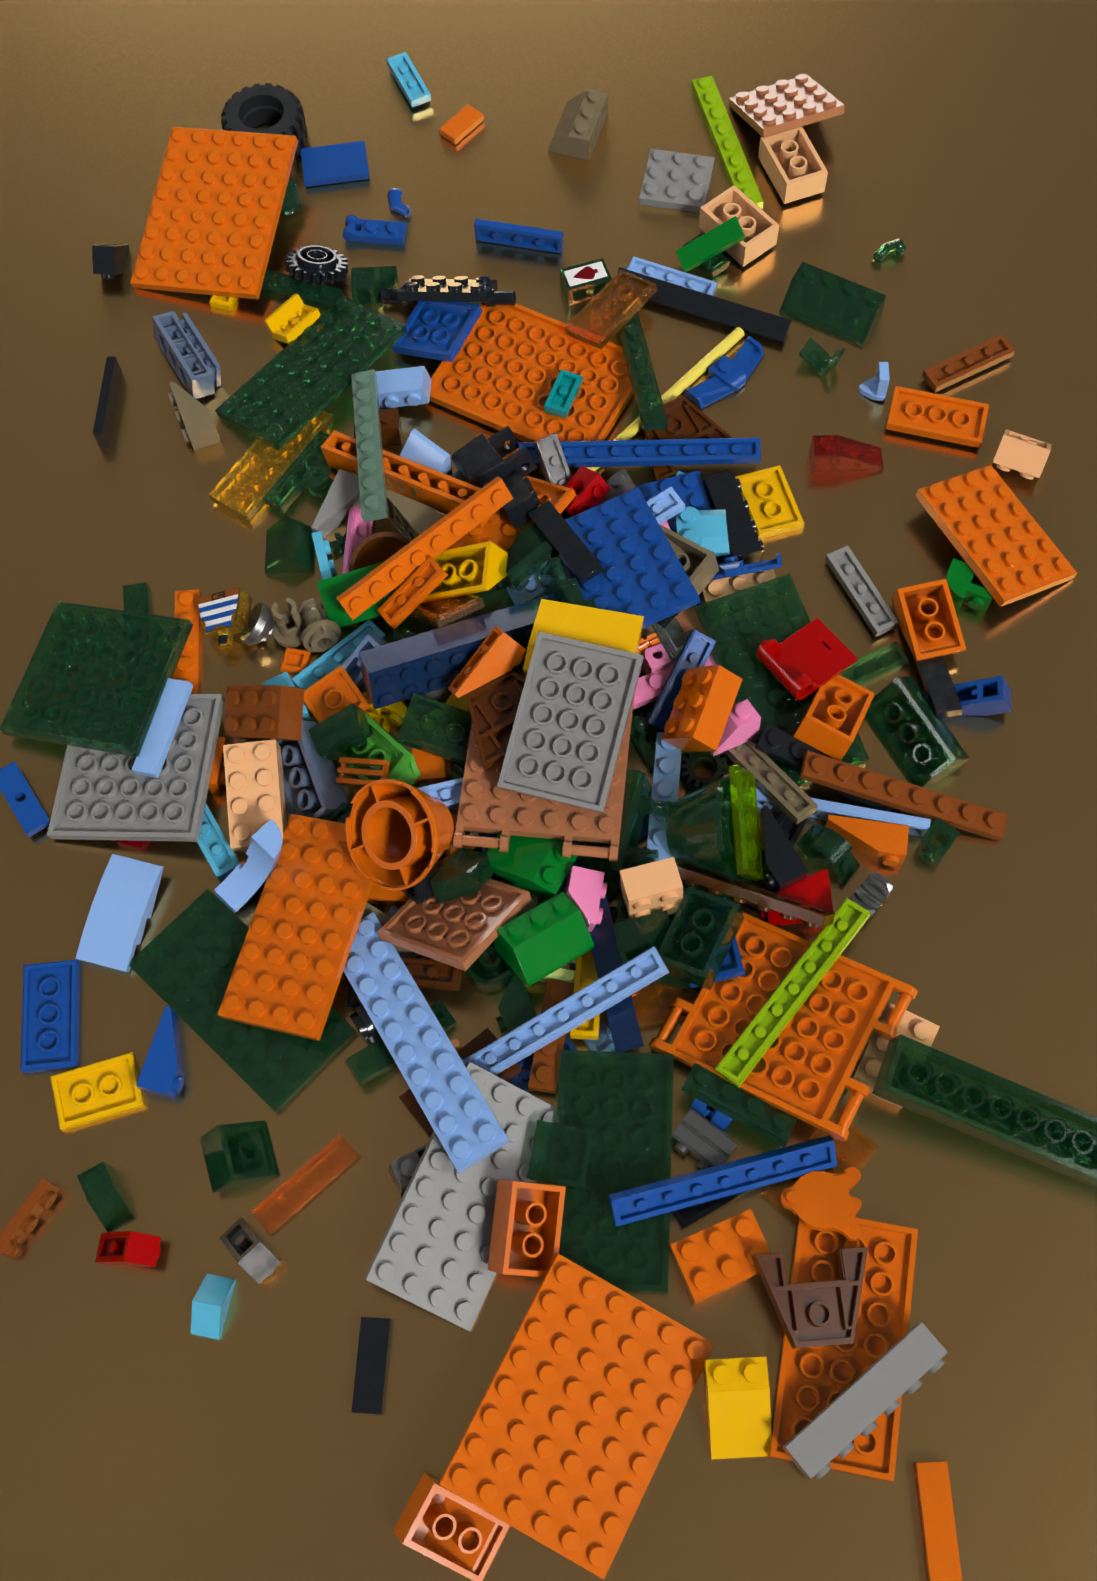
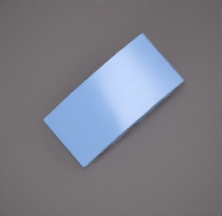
(119, 912)

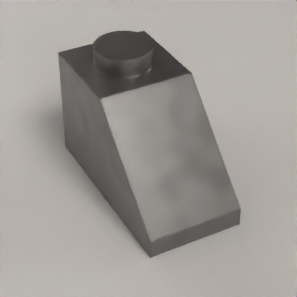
(250, 1251)

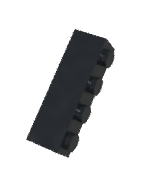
(725, 493)

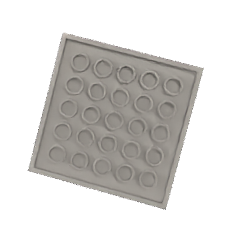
(108, 801)

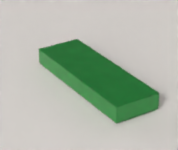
(710, 244)

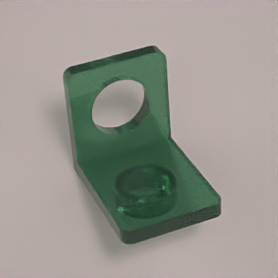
(818, 357)

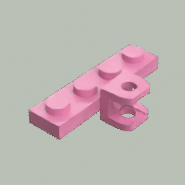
(657, 671)

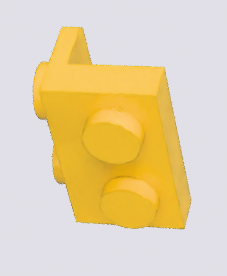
(291, 319)

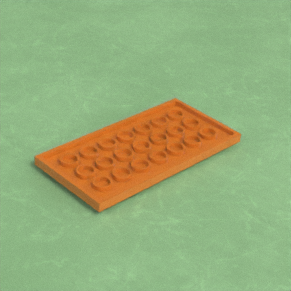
(299, 933)
(817, 1375)

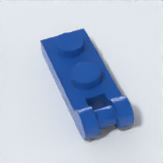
(374, 231)

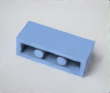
(403, 387)

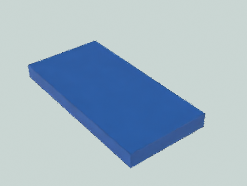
(50, 1016)

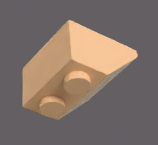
(1022, 454)

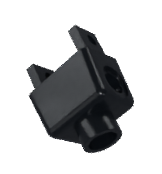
(482, 459)

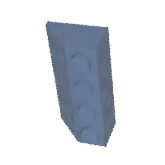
(309, 778)

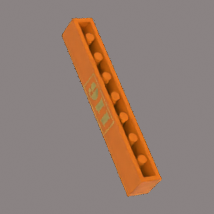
(403, 476)

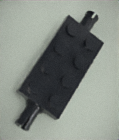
(451, 290)

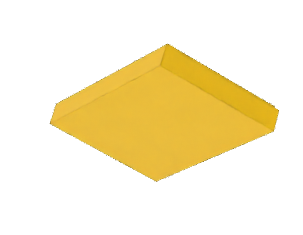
(770, 502)
(97, 1091)

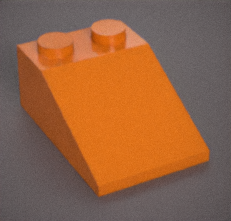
(928, 620)
(834, 716)
(450, 1529)

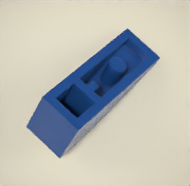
(984, 696)
(163, 1066)

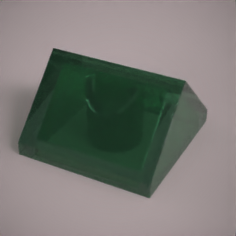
(289, 547)

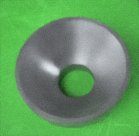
(260, 625)

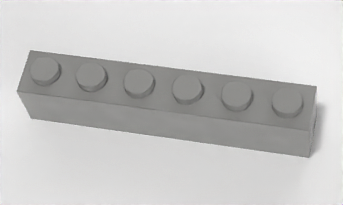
(865, 1401)

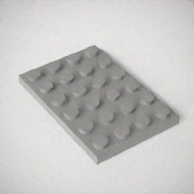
(570, 722)

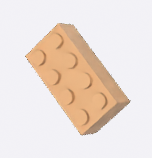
(253, 790)

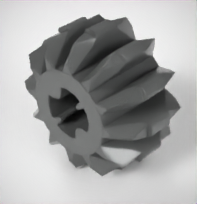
(872, 892)

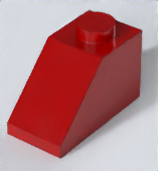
(128, 1249)

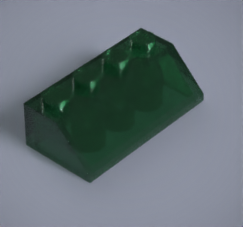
(833, 303)
(913, 734)

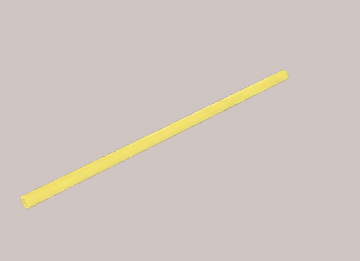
(682, 384)

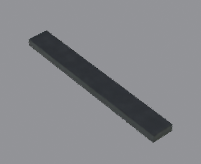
(717, 310)

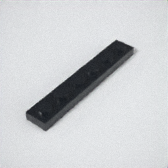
(791, 753)

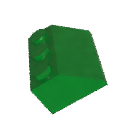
(544, 939)

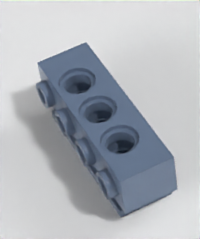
(187, 353)

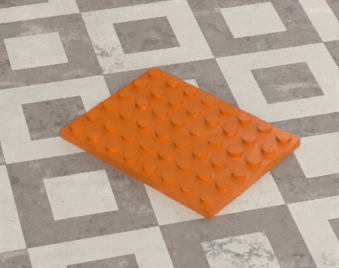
(215, 212)
(511, 369)
(577, 1415)

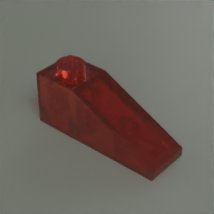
(843, 454)

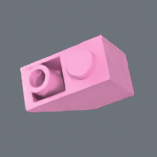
(585, 890)

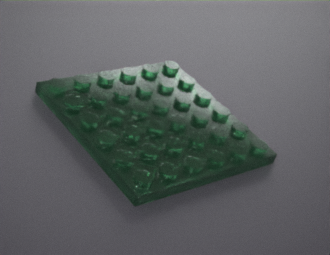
(96, 678)

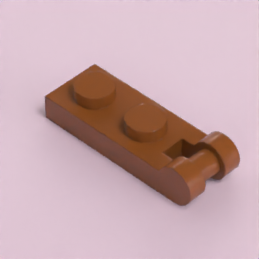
(27, 1217)

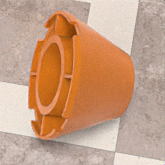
(381, 838)

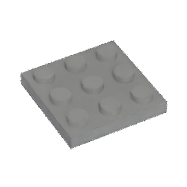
(676, 180)

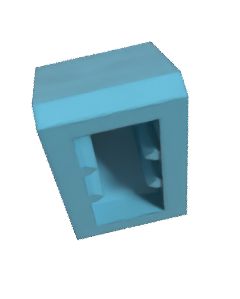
(211, 1306)

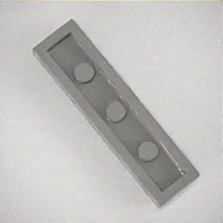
(861, 591)

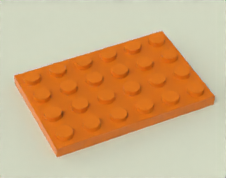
(995, 535)

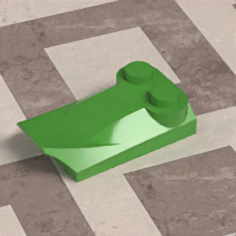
(384, 747)

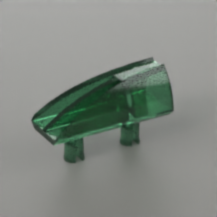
(635, 807)

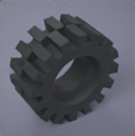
(692, 759)

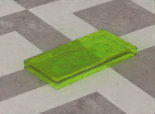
(745, 823)

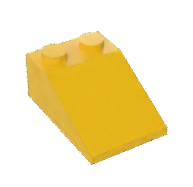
(738, 1407)

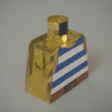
(225, 615)

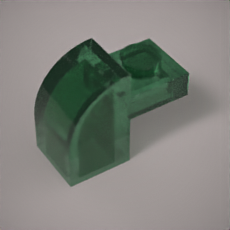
(829, 848)

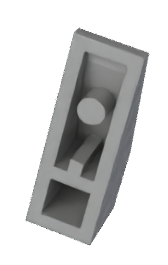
(340, 498)

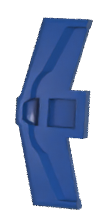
(727, 375)
(733, 567)

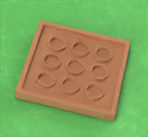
(786, 105)
(458, 928)

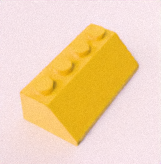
(470, 570)

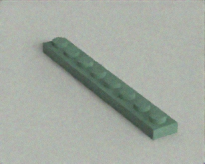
(369, 446)

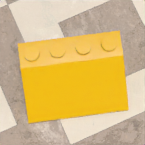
(586, 624)

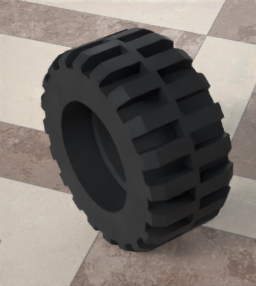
(266, 105)

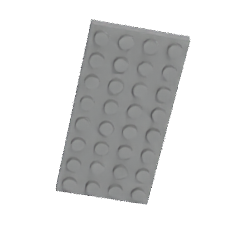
(444, 1223)

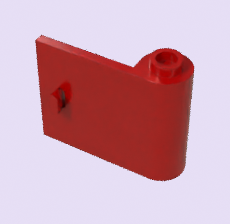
(806, 658)

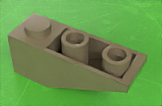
(195, 416)

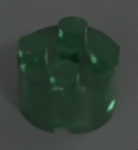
(489, 976)

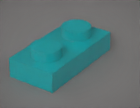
(563, 393)

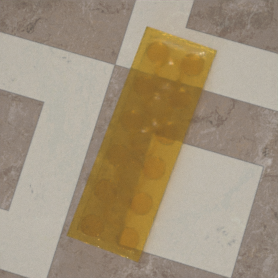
(260, 469)

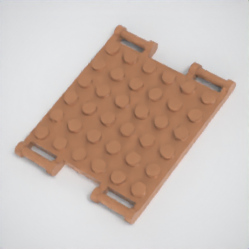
(508, 813)

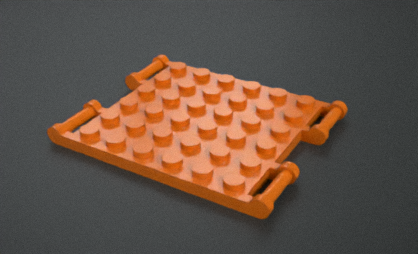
(817, 1048)

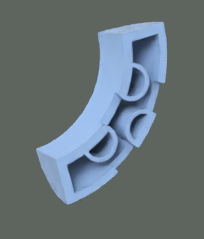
(248, 878)

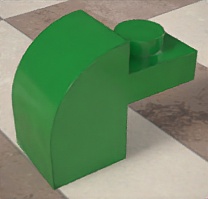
(963, 591)

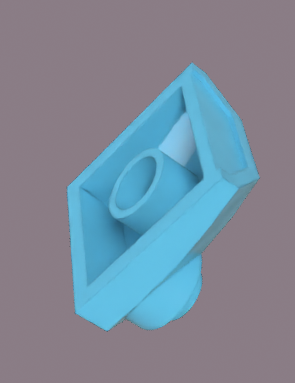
(705, 528)

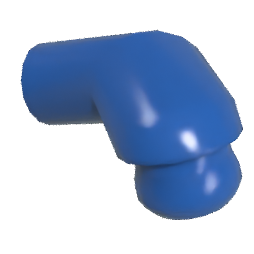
(395, 203)

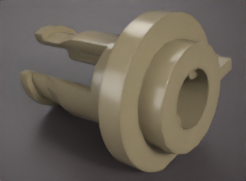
(285, 620)
(319, 632)

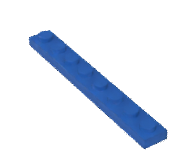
(722, 1180)

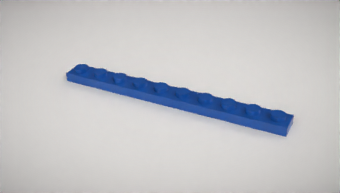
(657, 452)

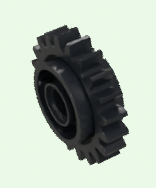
(316, 265)

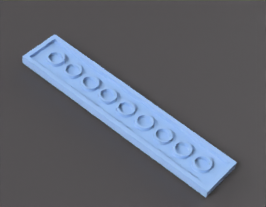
(422, 1049)

